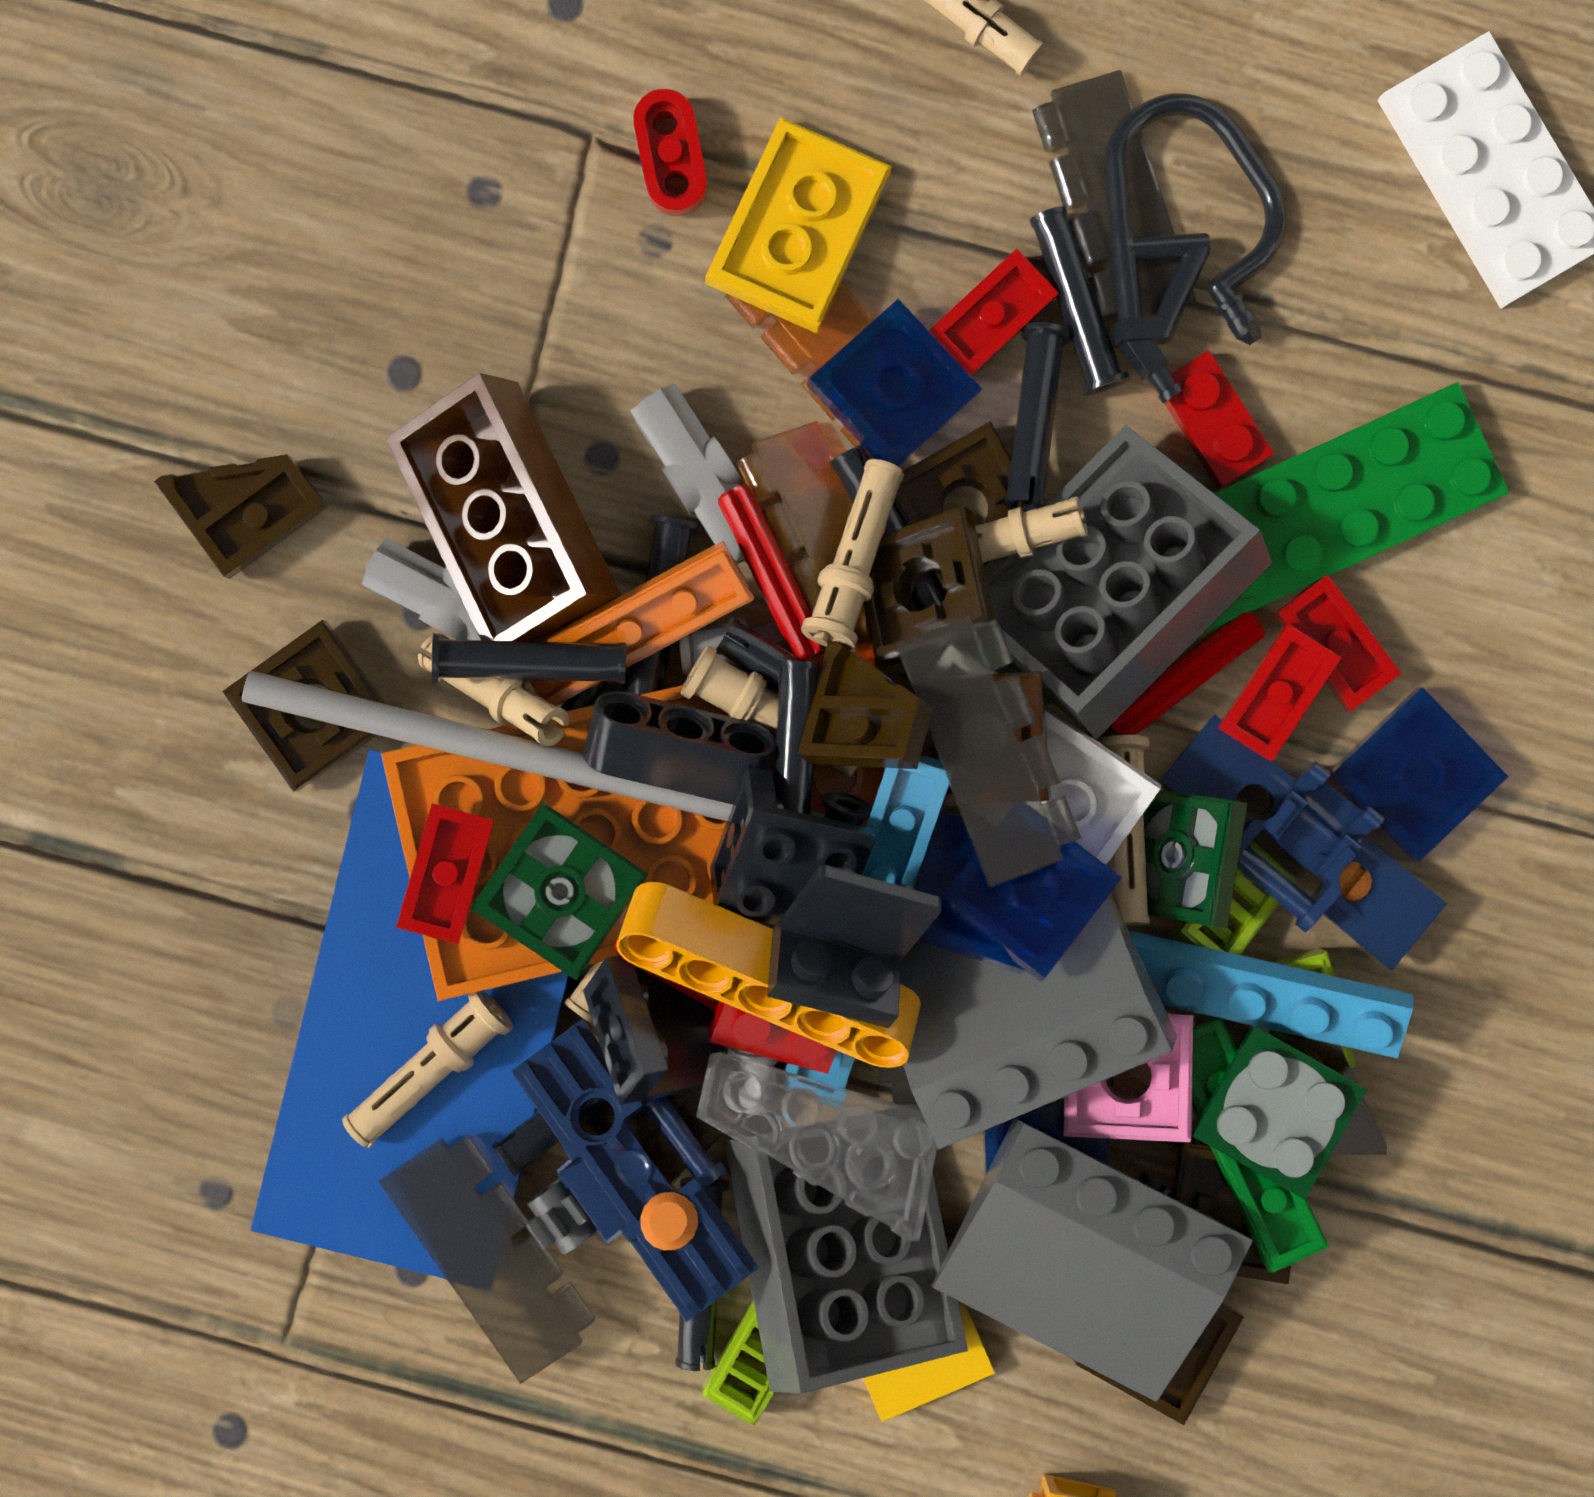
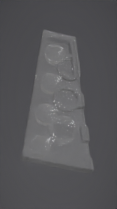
(837, 1138)

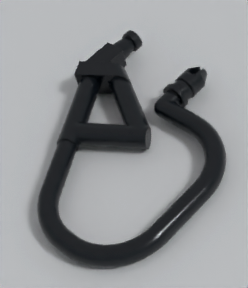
(1140, 335)

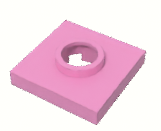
(1157, 1115)

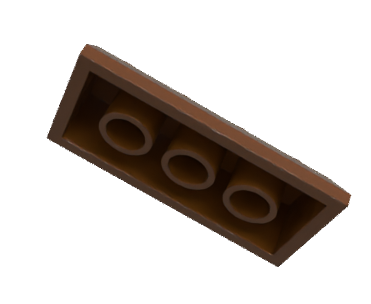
(501, 512)

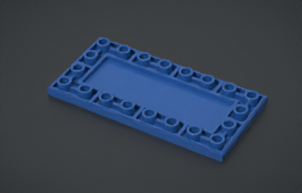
(362, 1024)

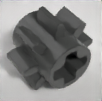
(559, 1219)

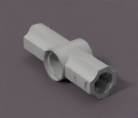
(691, 459)
(421, 587)

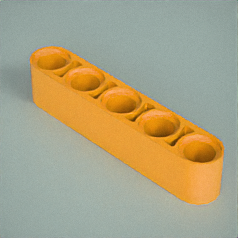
(731, 962)

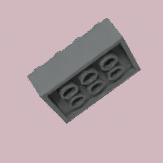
(1131, 594)
(1009, 1044)
(1090, 1260)
(837, 1286)

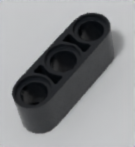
(674, 745)

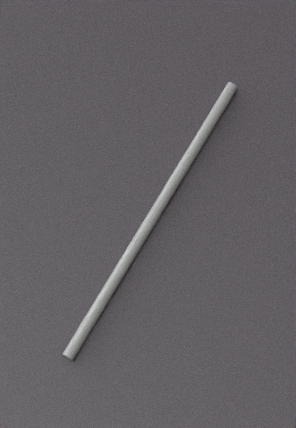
(461, 740)

